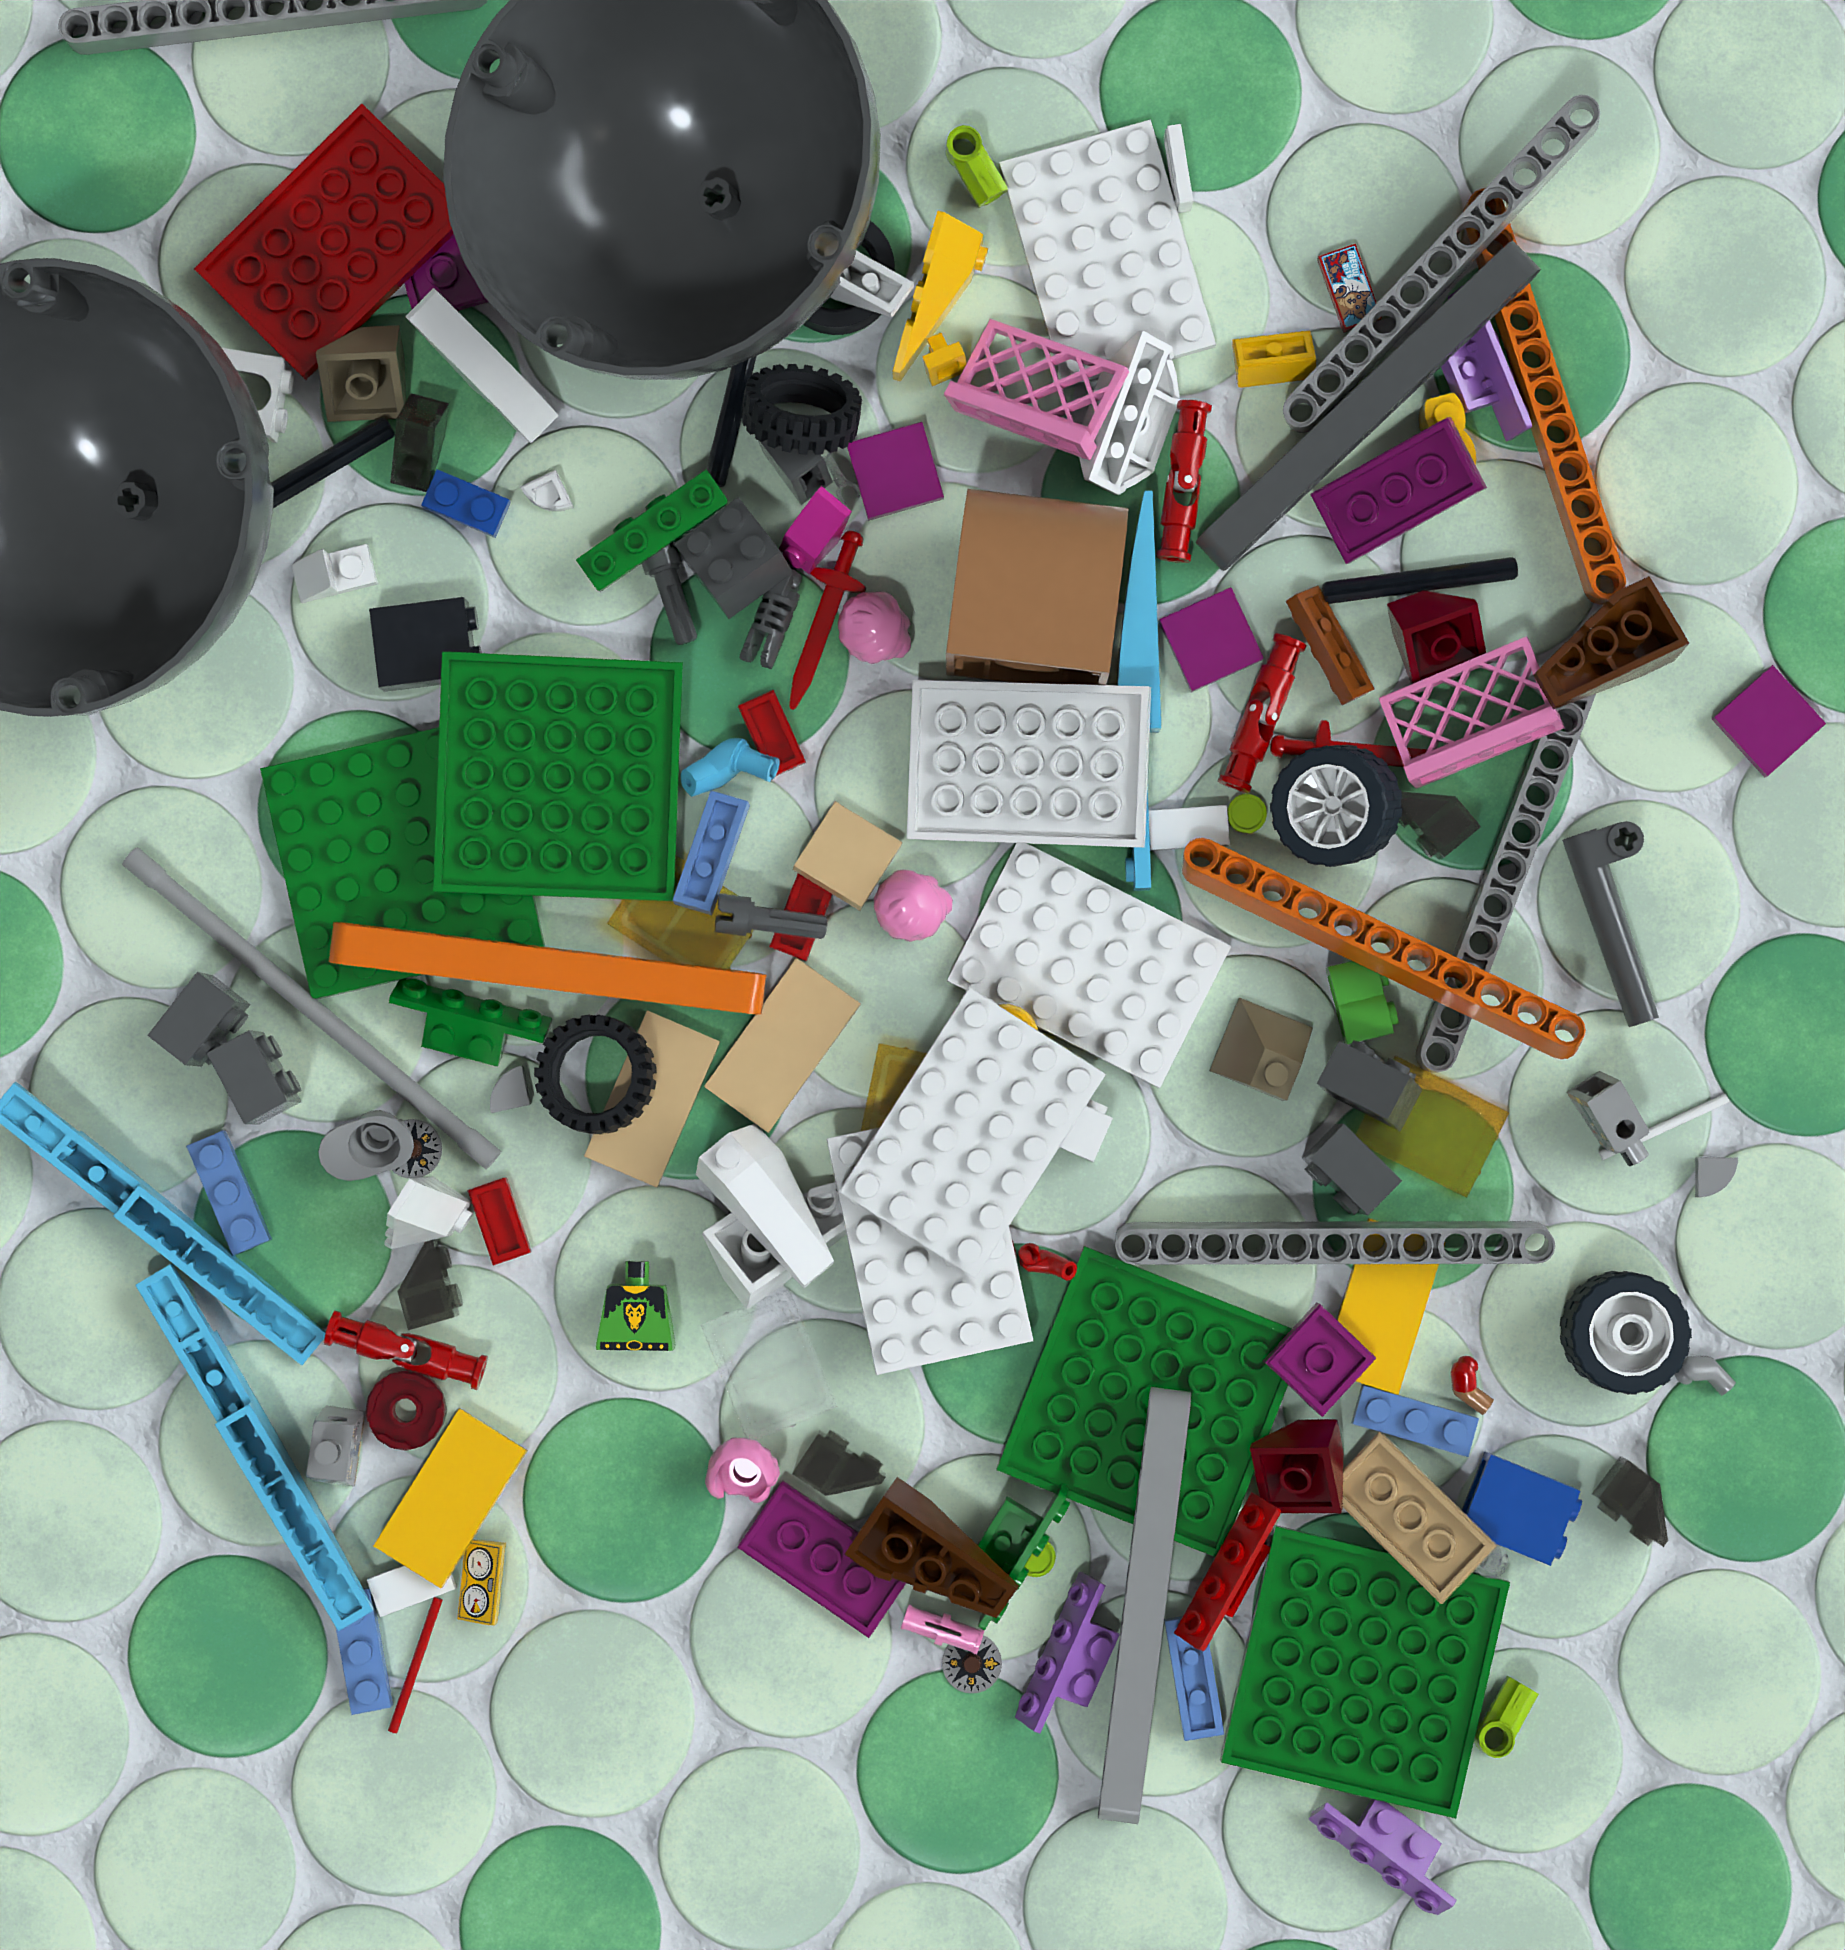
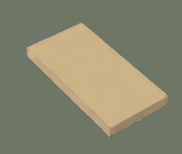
(782, 1045)
(681, 1066)
(1413, 1518)

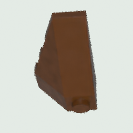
(1615, 645)
(924, 1548)

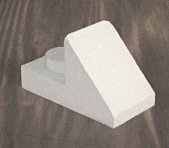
(334, 573)

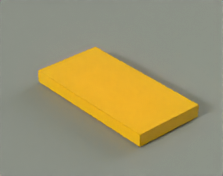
(1385, 1311)
(450, 1498)

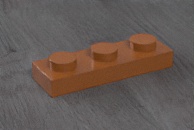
(1329, 645)

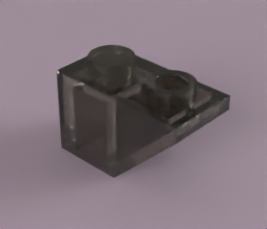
(418, 441)
(1438, 822)
(427, 1290)
(835, 1468)
(1636, 1498)

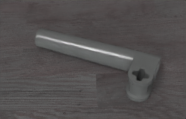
(1590, 860)

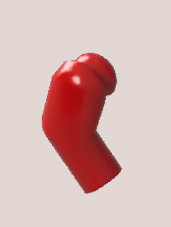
(1046, 1262)

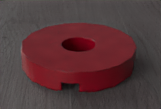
(428, 1402)

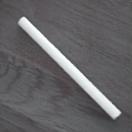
(1677, 1120)

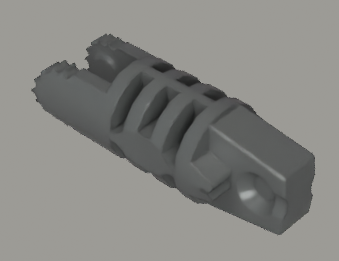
(772, 621)

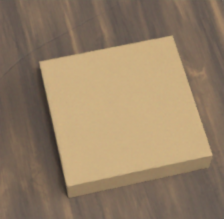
(847, 856)

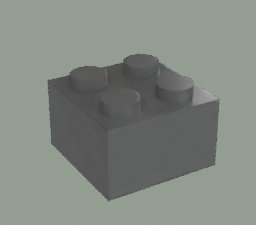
(733, 558)
(199, 1020)
(255, 1076)
(1369, 1085)
(1350, 1170)

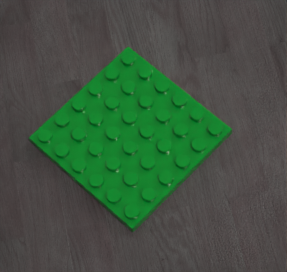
(557, 776)
(361, 851)
(1093, 1384)
(1363, 1674)

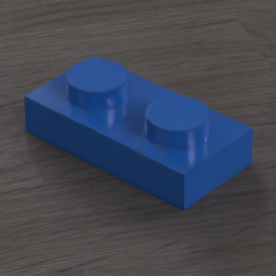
(466, 503)

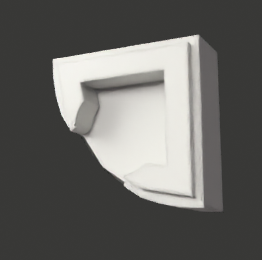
(548, 493)

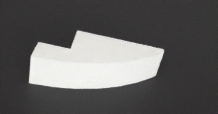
(481, 365)

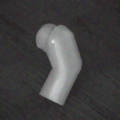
(1705, 1368)

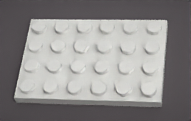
(1106, 245)
(1029, 763)
(1089, 963)
(972, 1132)
(915, 1300)

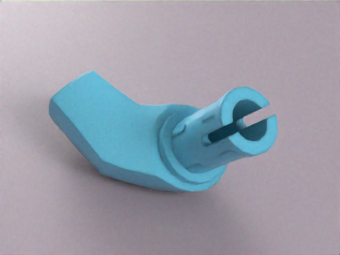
(724, 764)

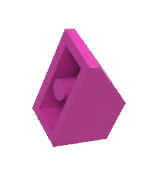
(815, 531)

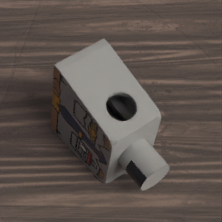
(1611, 1116)
(335, 1446)

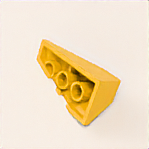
(948, 269)

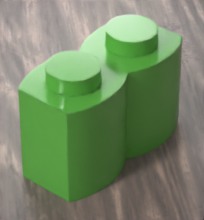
(1361, 1002)

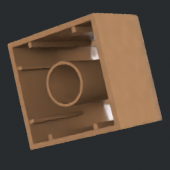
(1036, 589)

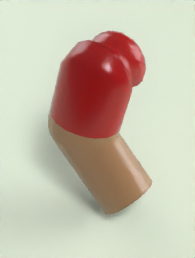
(1465, 1385)

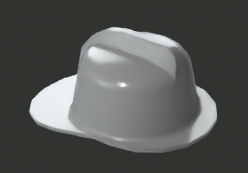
(366, 1146)

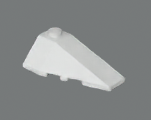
(748, 1265)

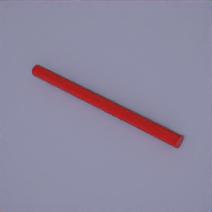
(415, 1665)

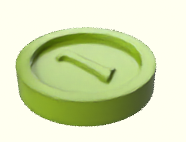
(1246, 813)
(1043, 1563)

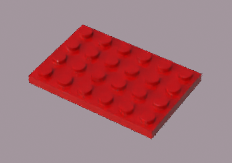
(331, 241)

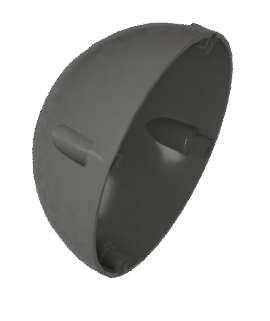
(603, 168)
(100, 406)

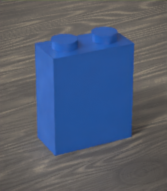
(1521, 1508)

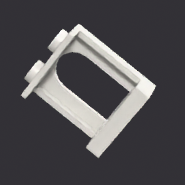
(281, 380)

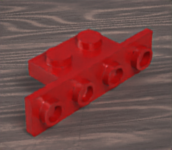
(1229, 1573)

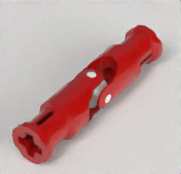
(1186, 456)
(1253, 738)
(379, 1342)

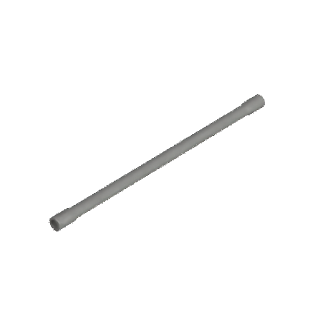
(467, 1138)

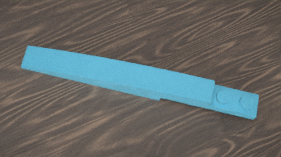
(1139, 654)
(160, 1223)
(256, 1446)

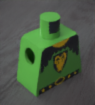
(636, 1314)

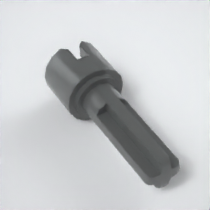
(664, 568)
(748, 916)

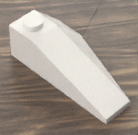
(761, 1192)
(425, 1213)

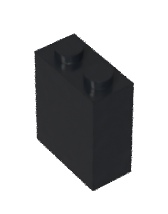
(412, 638)

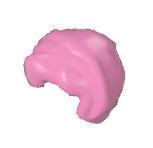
(874, 627)
(911, 905)
(742, 1469)

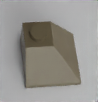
(363, 375)
(1262, 1050)

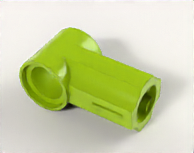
(976, 168)
(1508, 1713)

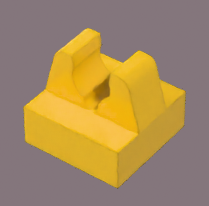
(943, 360)

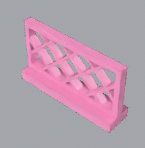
(1028, 420)
(1473, 746)

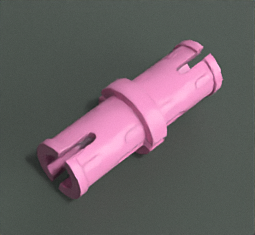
(969, 1638)

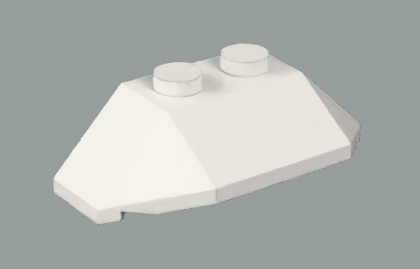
(1138, 418)

